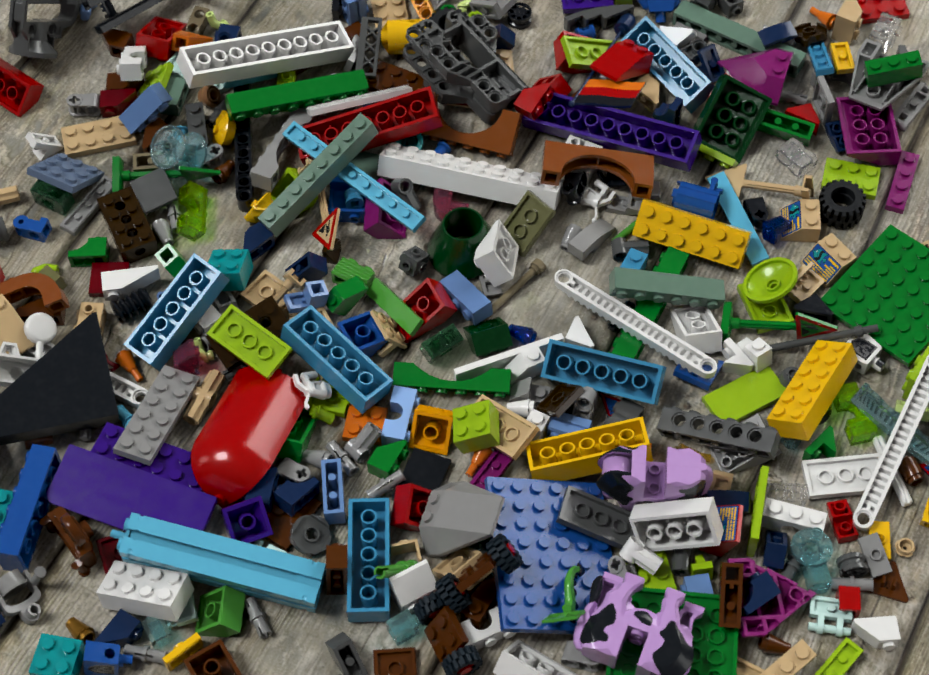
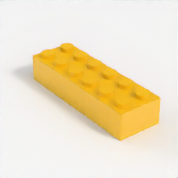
(692, 233)
(812, 389)
(578, 452)

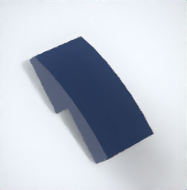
(776, 33)
(835, 135)
(731, 497)

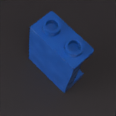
(337, 200)

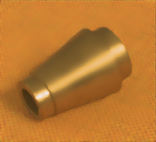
(80, 630)

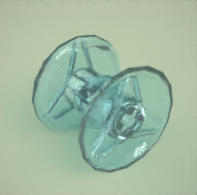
(175, 149)

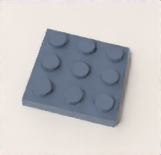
(65, 173)

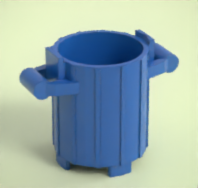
(696, 198)

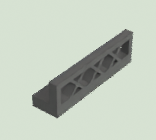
(362, 50)

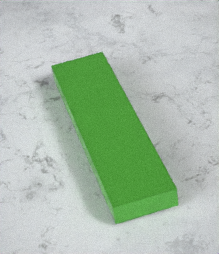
(394, 307)

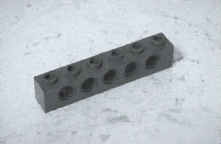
(765, 447)

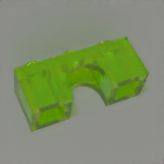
(192, 222)
(857, 429)

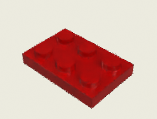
(873, 8)

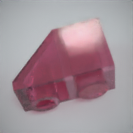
(188, 358)

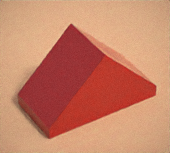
(804, 112)

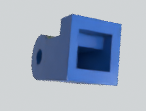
(32, 228)

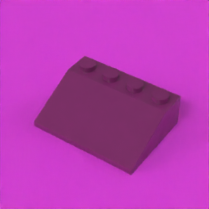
(869, 132)

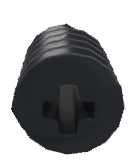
(131, 304)

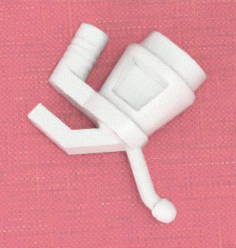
(596, 199)
(316, 389)

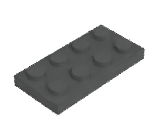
(595, 517)

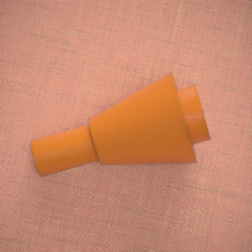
(824, 17)
(127, 361)
(478, 459)

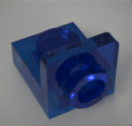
(775, 226)

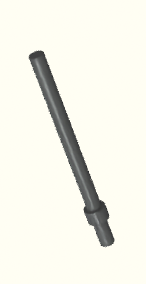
(858, 331)

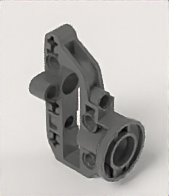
(37, 36)

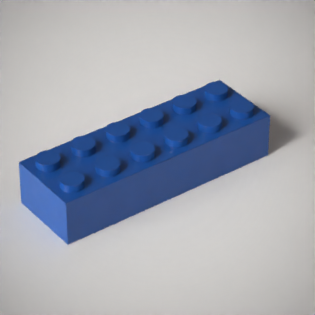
(29, 505)

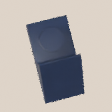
(709, 66)

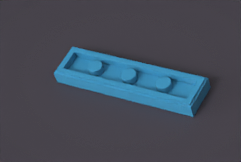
(820, 59)

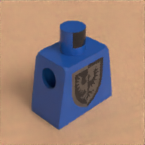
(104, 658)

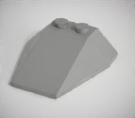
(879, 96)
(458, 517)

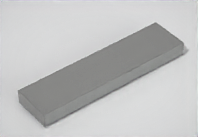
(86, 207)

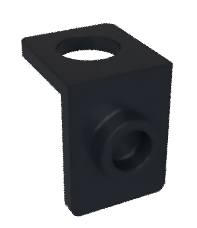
(611, 179)

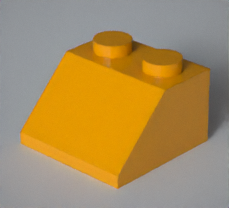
(432, 429)

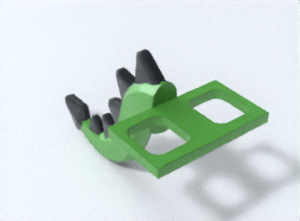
(570, 602)

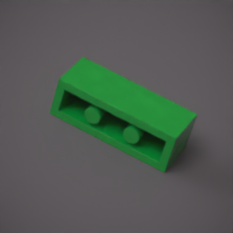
(893, 69)
(786, 127)

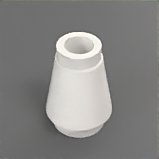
(522, 407)

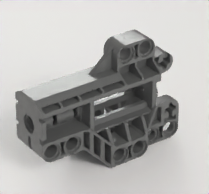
(484, 88)

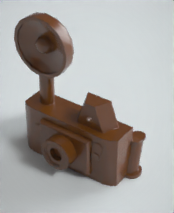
(75, 537)

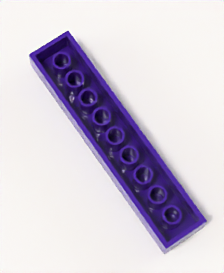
(619, 131)

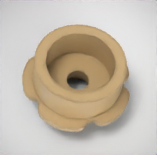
(905, 542)

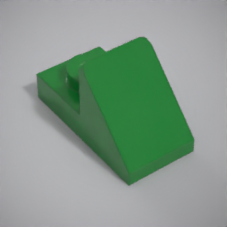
(822, 445)

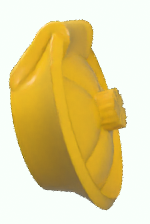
(224, 129)
(258, 207)

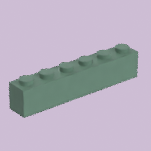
(666, 288)

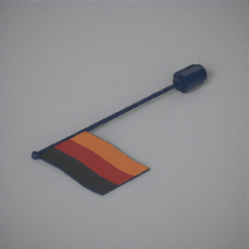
(605, 91)

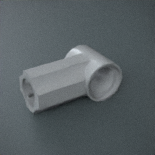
(360, 446)

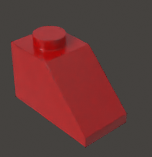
(557, 83)

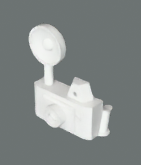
(39, 329)

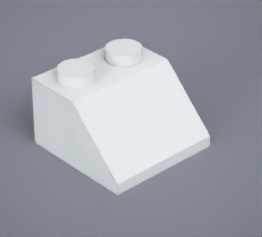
(412, 585)

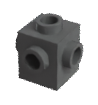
(413, 261)

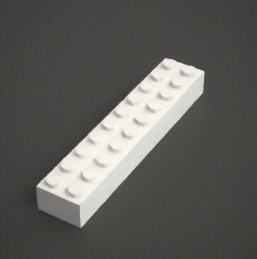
(264, 54)
(464, 175)

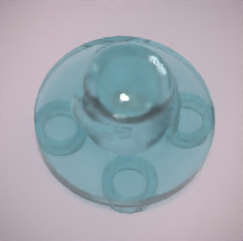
(811, 547)

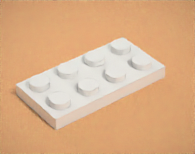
(838, 475)

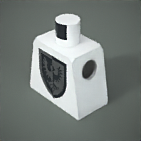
(867, 353)

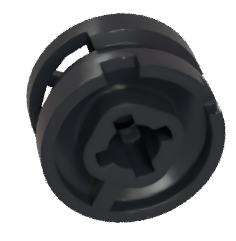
(519, 17)

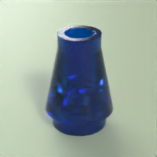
(523, 334)

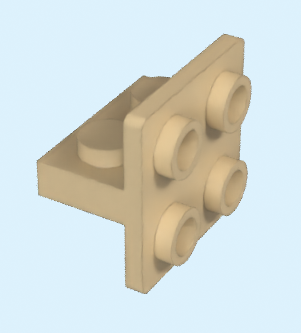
(390, 333)

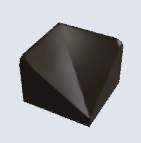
(332, 256)

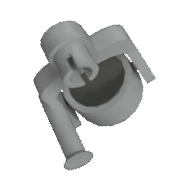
(12, 584)

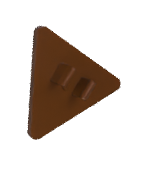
(890, 585)

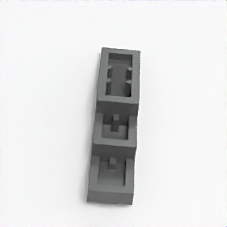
(601, 16)

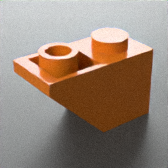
(185, 38)

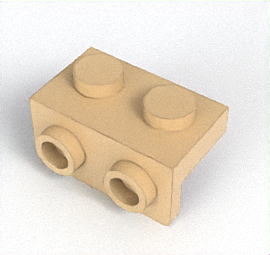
(807, 283)

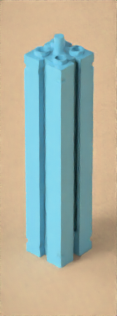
(222, 561)

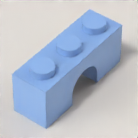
(404, 402)

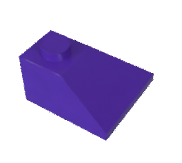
(247, 520)

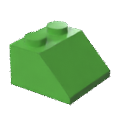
(220, 612)

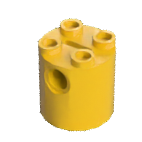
(394, 35)

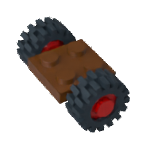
(454, 589)
(447, 636)

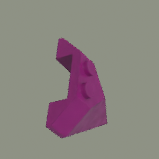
(761, 71)
(777, 609)

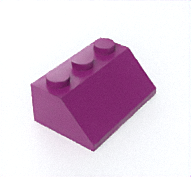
(379, 223)

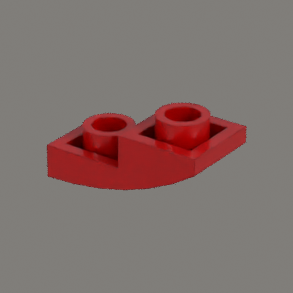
(841, 521)

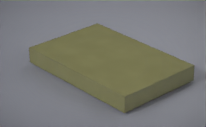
(528, 221)

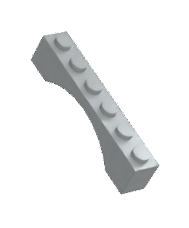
(266, 171)

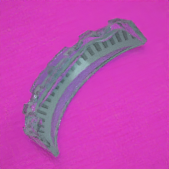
(886, 417)

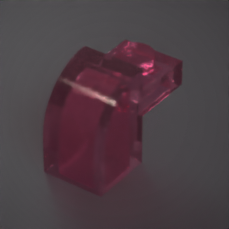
(444, 203)

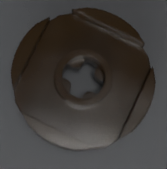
(810, 34)

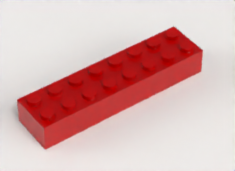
(393, 118)

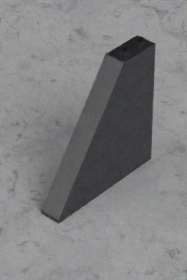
(62, 390)

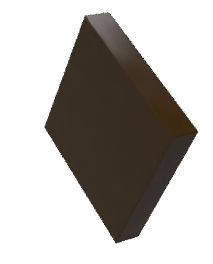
(560, 399)

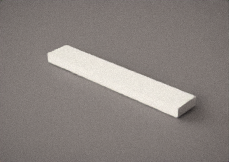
(357, 100)
(500, 360)

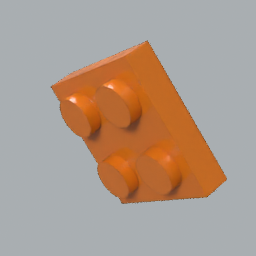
(356, 421)

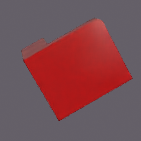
(849, 599)

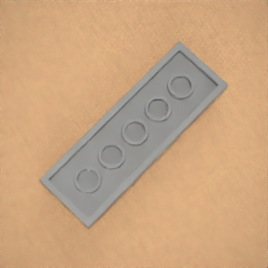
(156, 415)

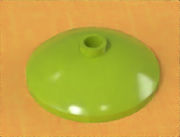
(770, 280)

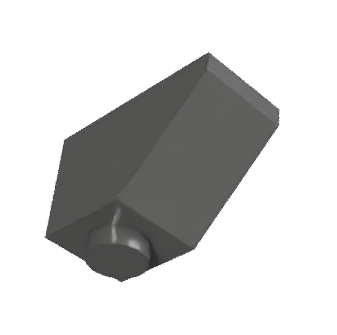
(345, 655)

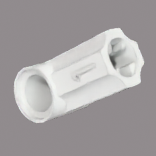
(636, 552)

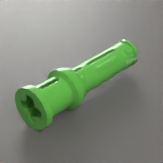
(390, 570)

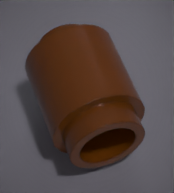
(911, 471)

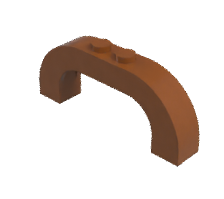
(35, 284)

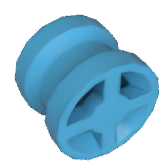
(353, 199)

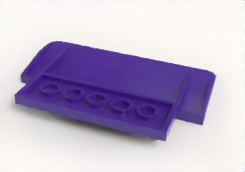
(113, 486)

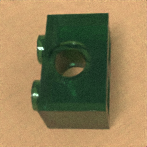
(52, 197)
(441, 343)

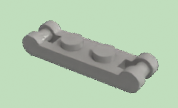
(912, 106)

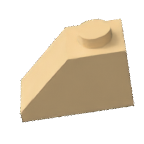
(650, 93)

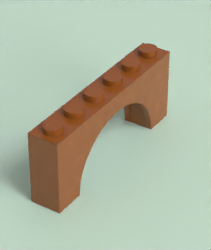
(498, 138)
(632, 168)

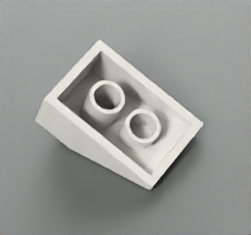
(497, 255)
(697, 328)

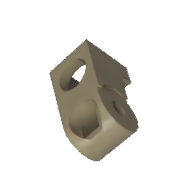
(197, 22)

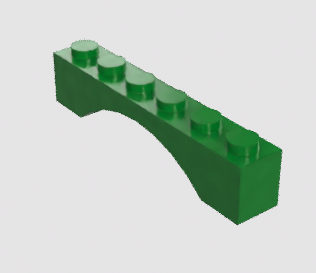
(493, 381)

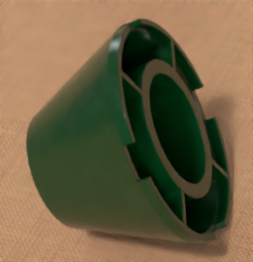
(452, 253)

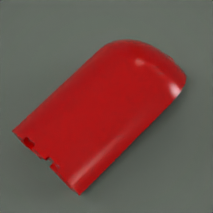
(245, 433)

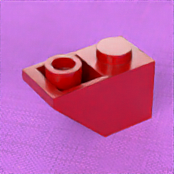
(533, 99)

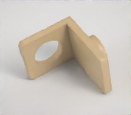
(406, 546)

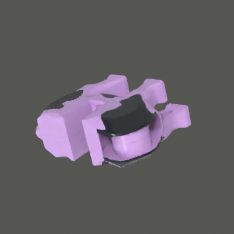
(634, 480)
(613, 618)

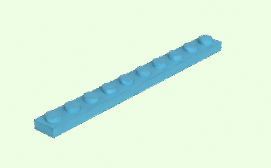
(359, 180)

